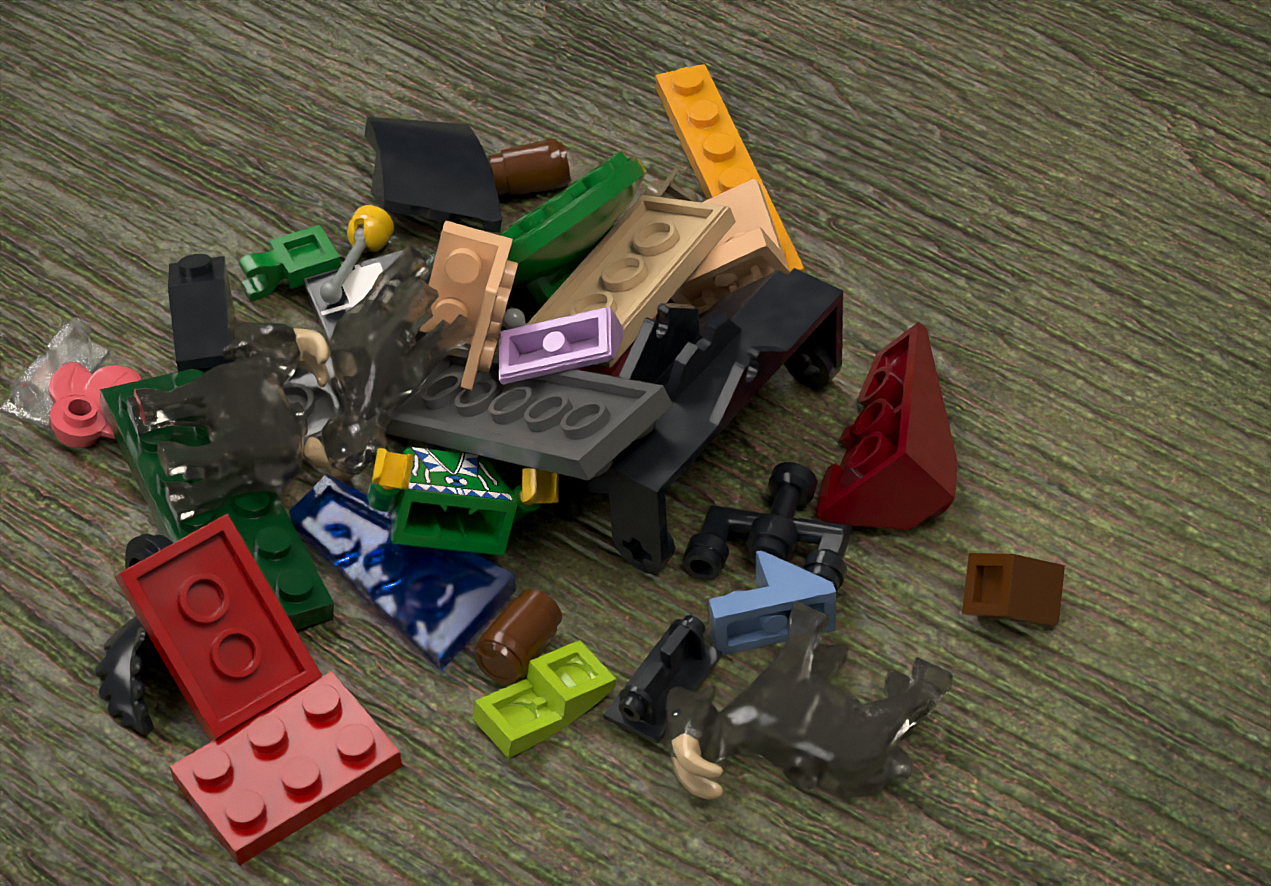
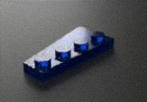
(425, 592)

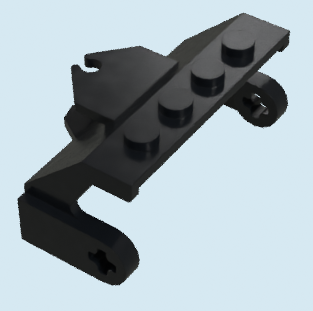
(709, 375)

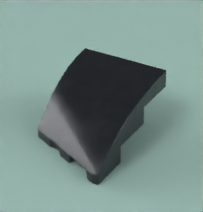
(432, 171)

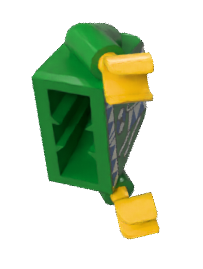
(454, 499)

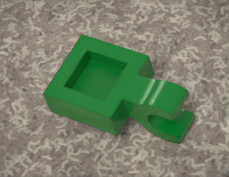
(289, 258)

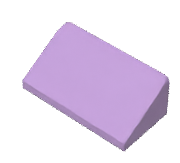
(559, 345)

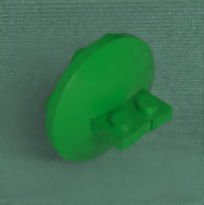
(570, 225)

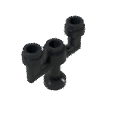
(773, 532)

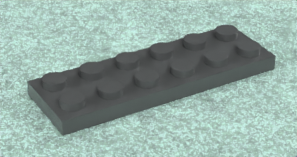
(549, 422)

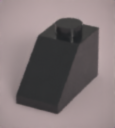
(200, 311)

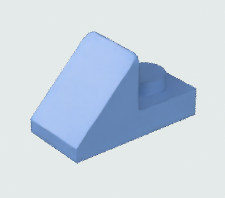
(761, 615)

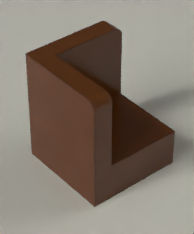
(1013, 588)

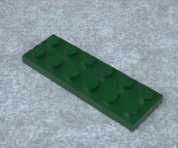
(256, 515)

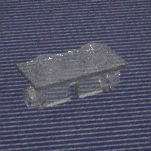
(30, 393)

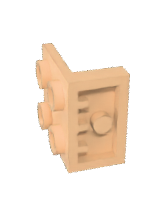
(742, 255)
(472, 281)

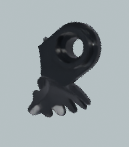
(130, 651)

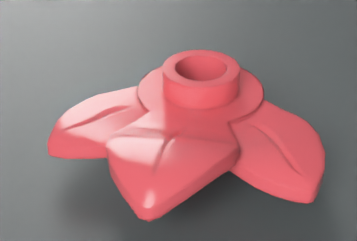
(76, 400)

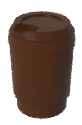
(530, 168)
(517, 637)

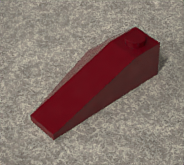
(900, 446)

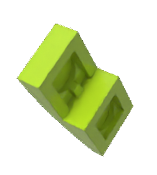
(552, 696)

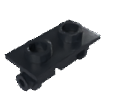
(675, 661)

